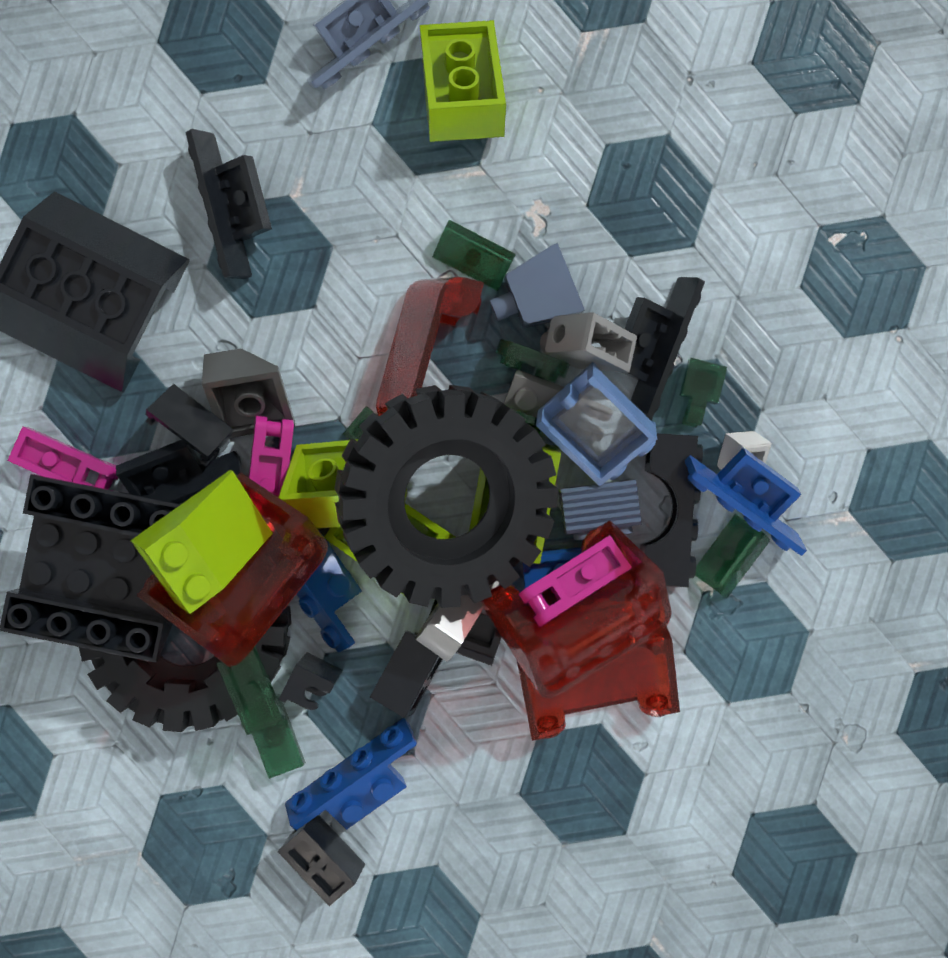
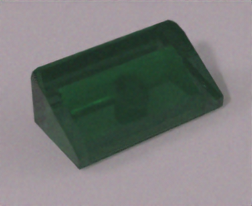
(473, 255)
(731, 556)

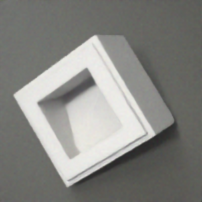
(749, 440)

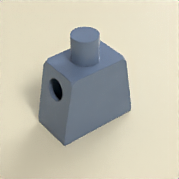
(539, 290)

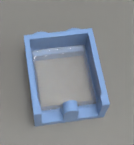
(596, 425)

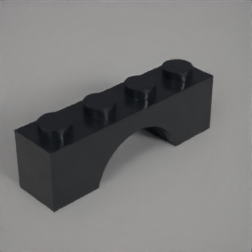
(673, 545)

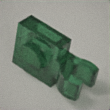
(702, 385)

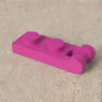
(58, 460)
(270, 464)
(576, 580)

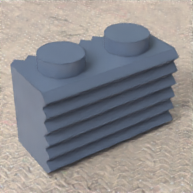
(593, 505)

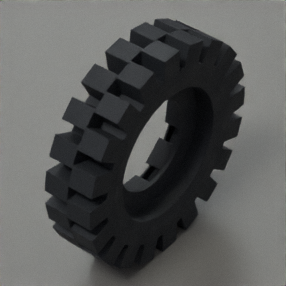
(402, 441)
(179, 693)

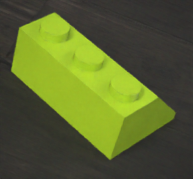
(312, 481)

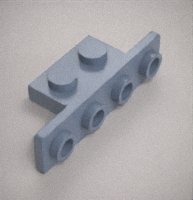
(354, 28)

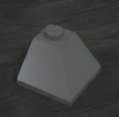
(242, 388)

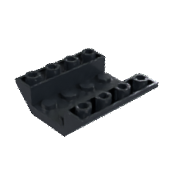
(83, 288)
(86, 572)

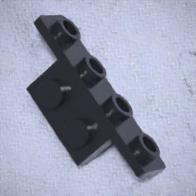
(231, 201)
(659, 340)
(173, 472)

